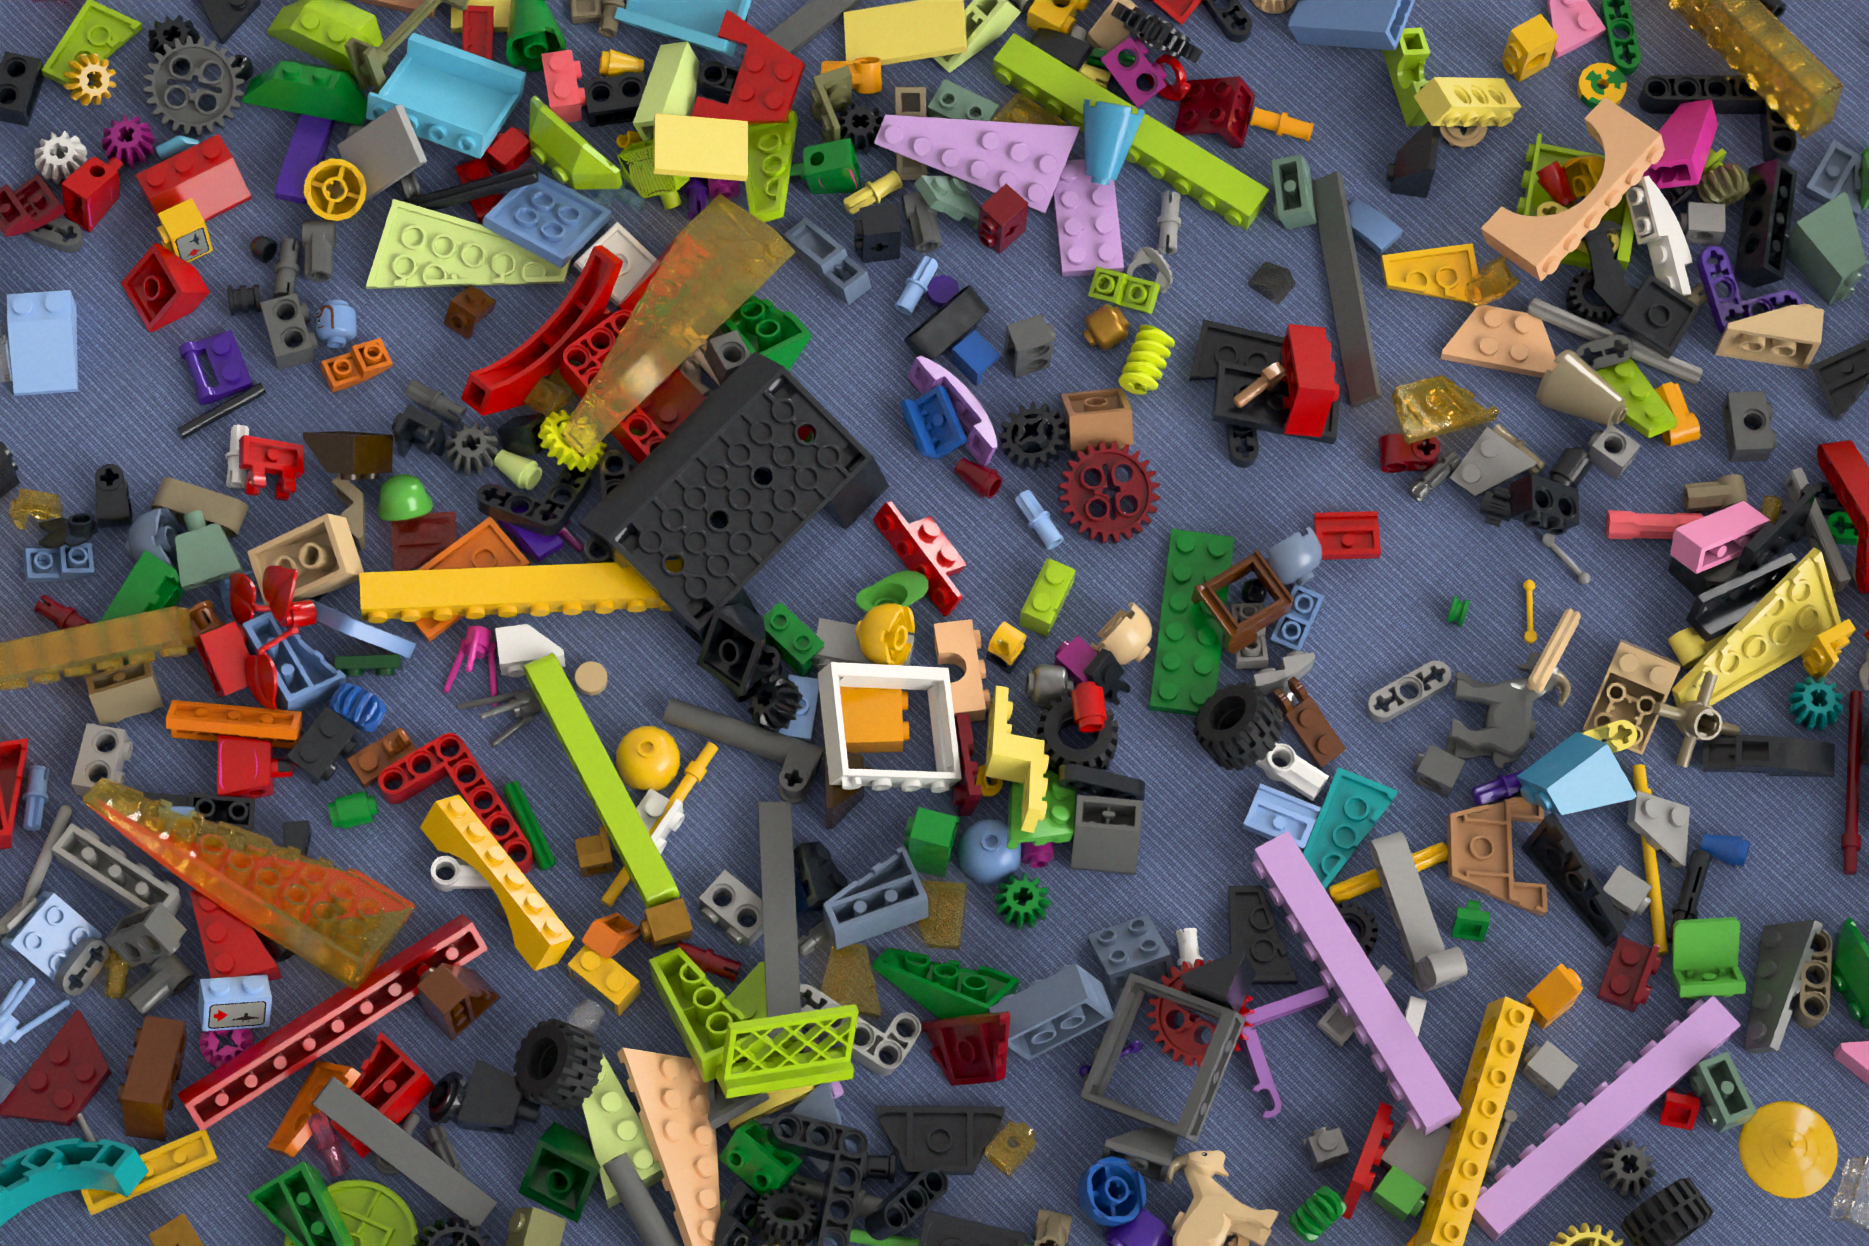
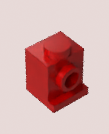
(508, 150)

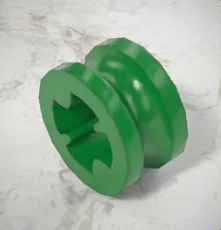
(1458, 611)

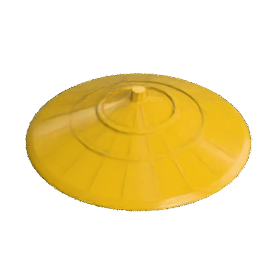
(1788, 1149)

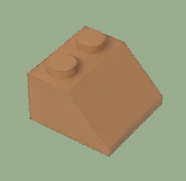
(1096, 418)

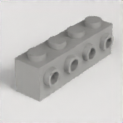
(112, 872)

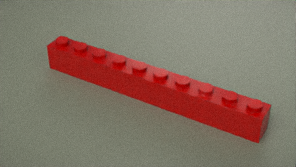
(328, 1024)

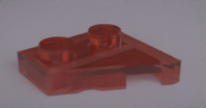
(422, 539)

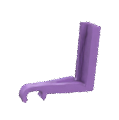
(1253, 1047)

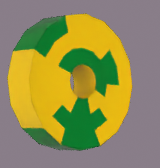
(1605, 75)

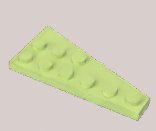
(444, 251)

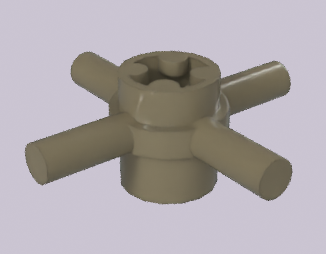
(1696, 720)

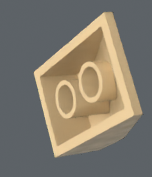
(1775, 337)
(319, 550)

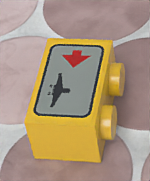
(184, 231)
(604, 979)

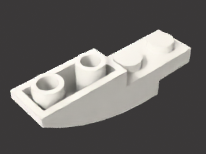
(1660, 230)

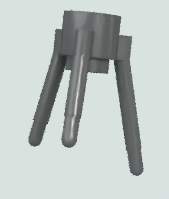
(520, 703)

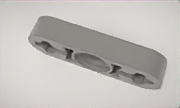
(1393, 710)

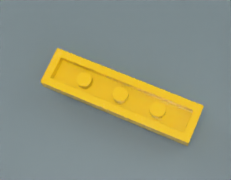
(164, 1166)

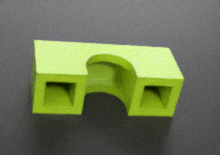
(1407, 73)

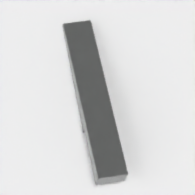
(404, 1152)

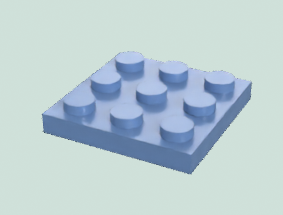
(547, 220)

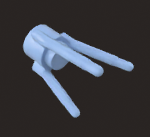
(9, 1023)

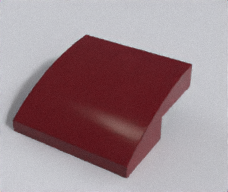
(28, 207)

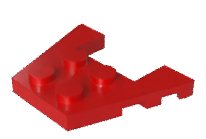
(764, 82)

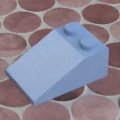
(43, 342)

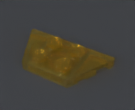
(1437, 408)

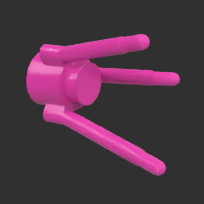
(475, 646)

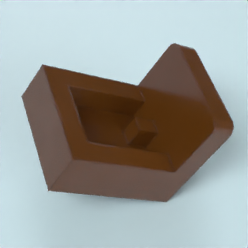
(467, 310)

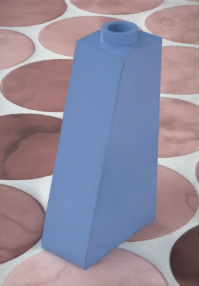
(1350, 22)

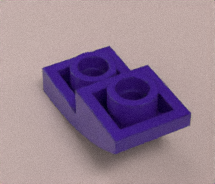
(534, 544)

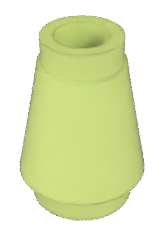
(518, 469)

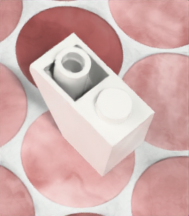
(522, 645)

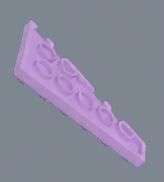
(985, 151)

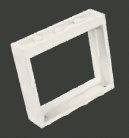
(934, 680)

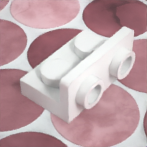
(653, 807)

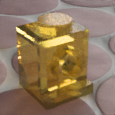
(1009, 1158)

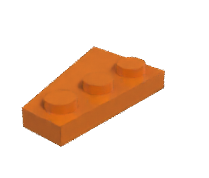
(294, 1128)

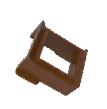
(1243, 634)

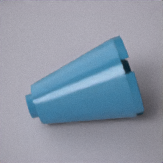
(1107, 138)

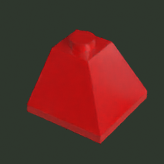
(163, 287)

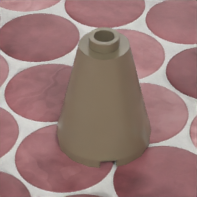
(1580, 391)

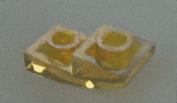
(550, 394)

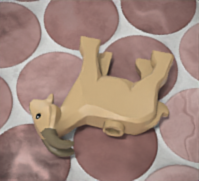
(1213, 1209)

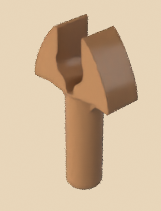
(1269, 379)

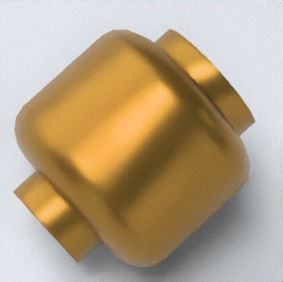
(1106, 327)

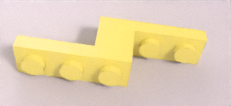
(1016, 759)

